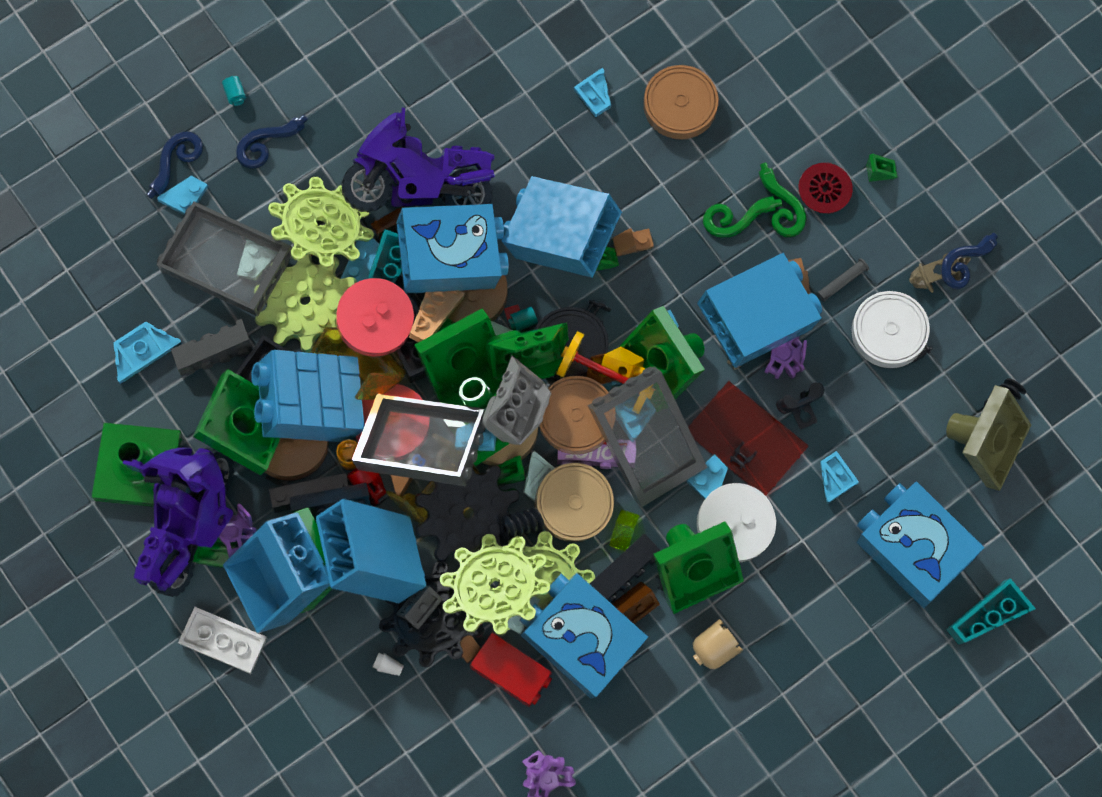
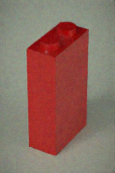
(511, 670)

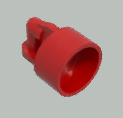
(359, 476)

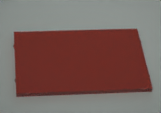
(737, 418)

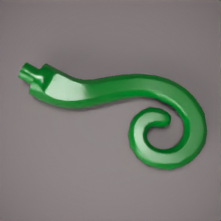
(770, 183)
(761, 206)

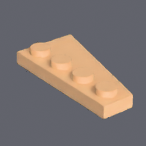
(434, 312)

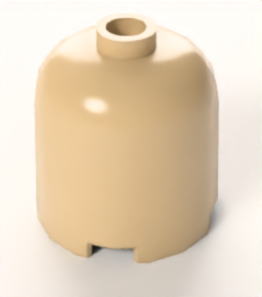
(715, 646)

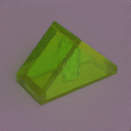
(624, 530)

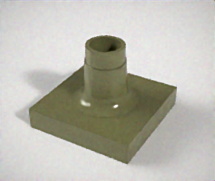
(993, 437)

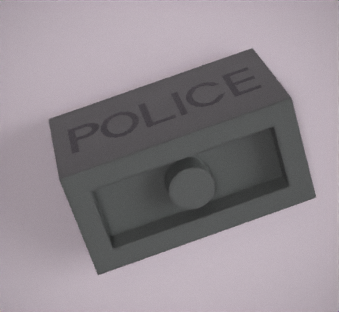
(420, 606)

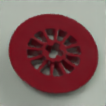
(825, 169)

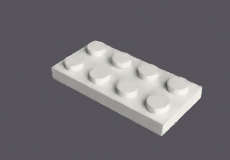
(222, 640)

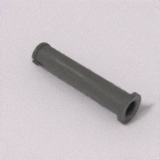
(843, 280)

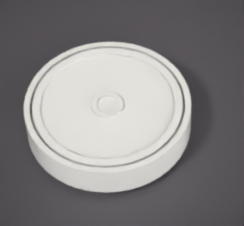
(890, 329)
(746, 514)

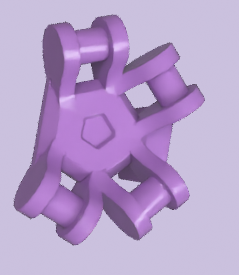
(784, 355)
(234, 529)
(544, 776)

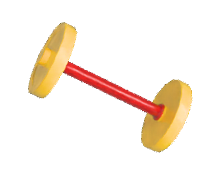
(571, 354)

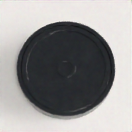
(594, 340)

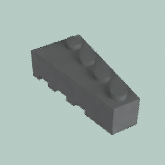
(212, 349)

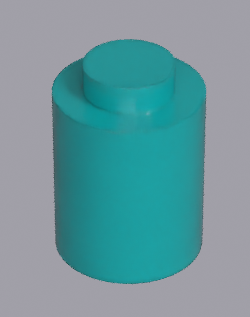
(234, 90)
(522, 319)

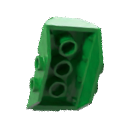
(537, 350)

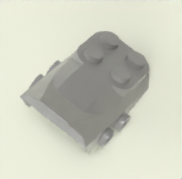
(517, 404)

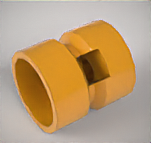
(345, 453)

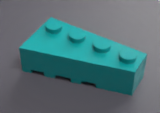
(387, 258)
(995, 609)

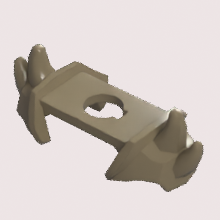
(924, 275)

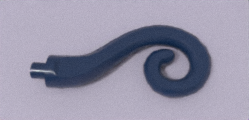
(289, 129)
(161, 182)
(984, 247)

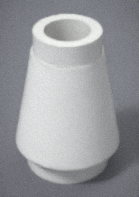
(387, 664)

